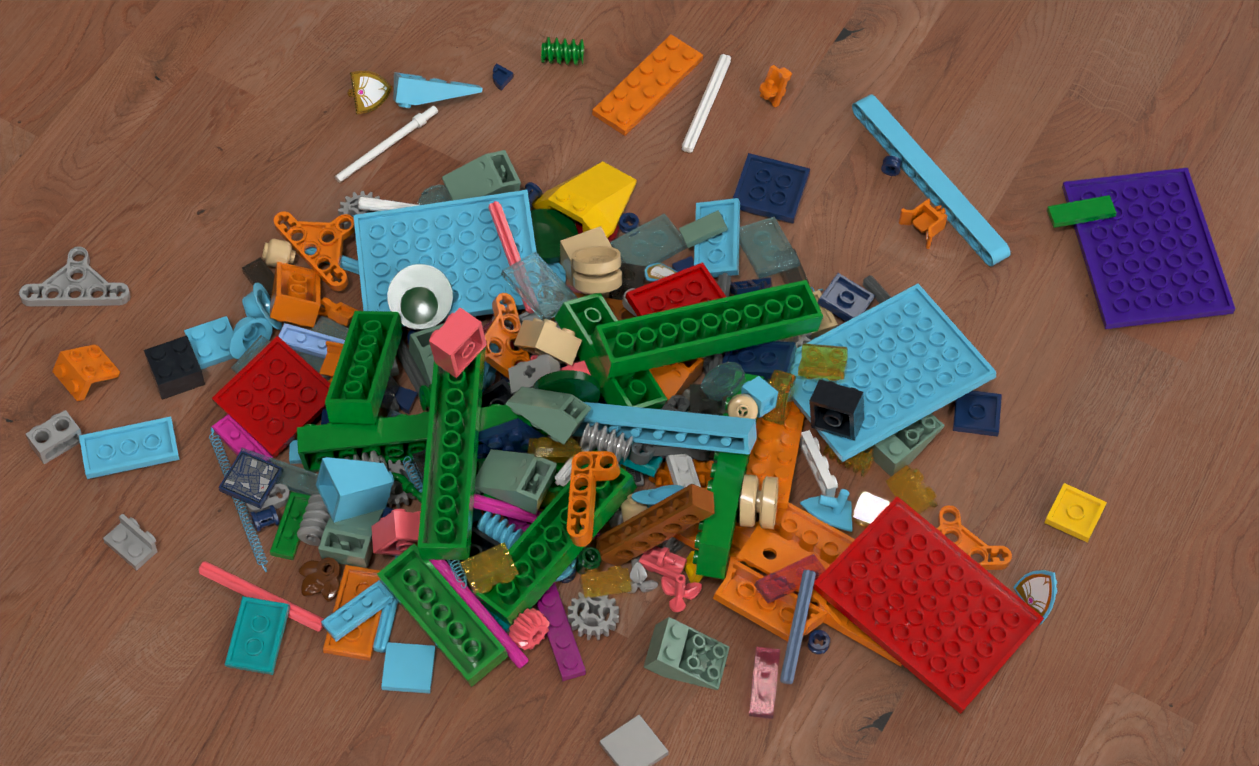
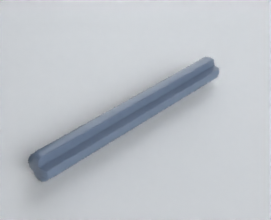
(797, 627)

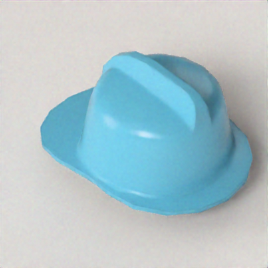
(258, 305)
(246, 333)
(653, 496)

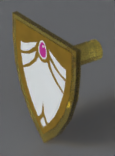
(368, 91)

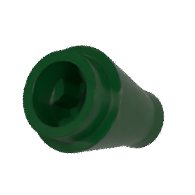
(588, 559)

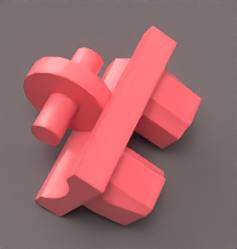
(663, 562)

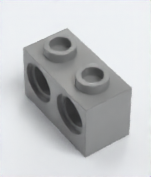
(57, 440)

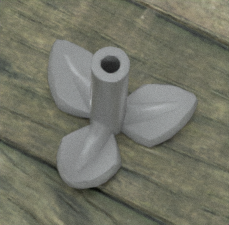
(638, 575)

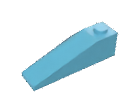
(417, 90)

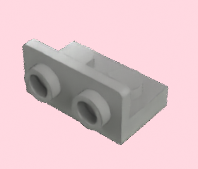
(131, 542)

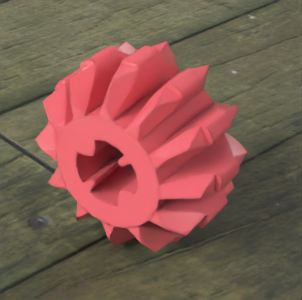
(529, 629)

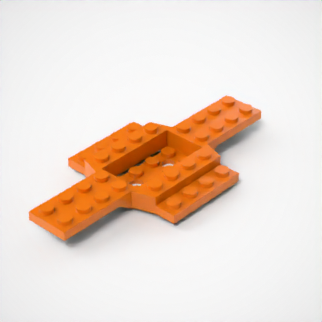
(792, 539)

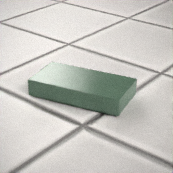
(703, 229)

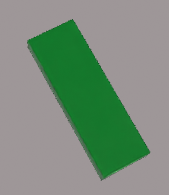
(1081, 211)
(286, 539)

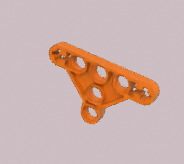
(312, 237)
(501, 336)
(972, 544)

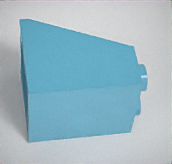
(353, 487)

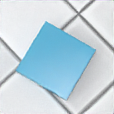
(408, 667)

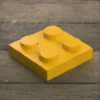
(1075, 512)

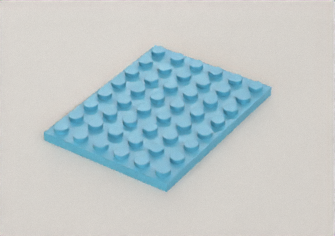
(450, 236)
(905, 363)

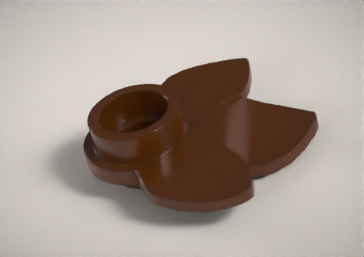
(319, 581)

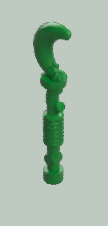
(407, 486)

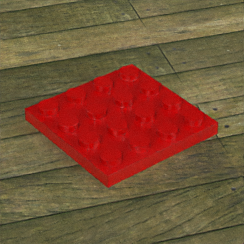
(675, 291)
(274, 396)

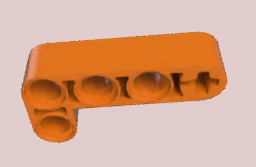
(586, 497)

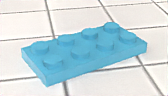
(720, 252)
(129, 447)

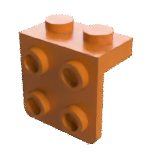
(81, 367)

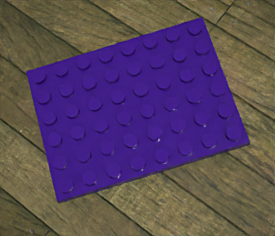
(1155, 253)

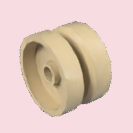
(597, 269)
(756, 501)

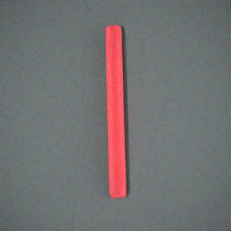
(506, 238)
(253, 591)

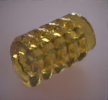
(861, 461)

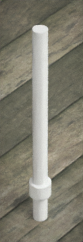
(417, 122)

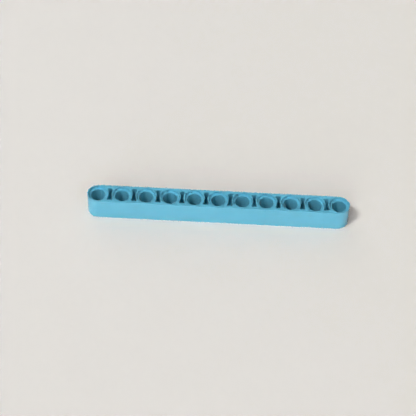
(931, 180)

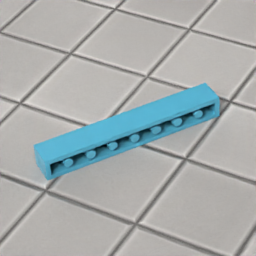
(674, 428)

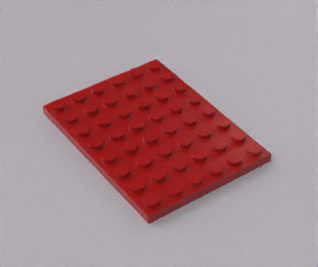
(928, 604)

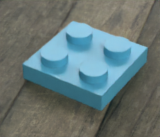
(211, 341)

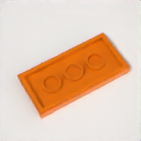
(360, 640)

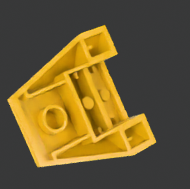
(591, 197)

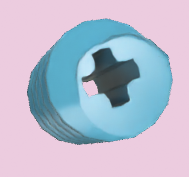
(499, 530)

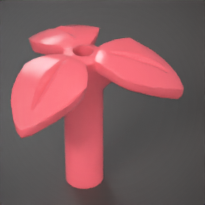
(679, 590)

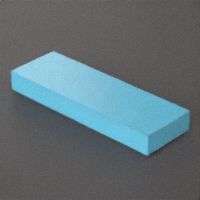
(357, 610)

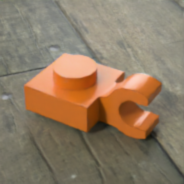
(338, 312)

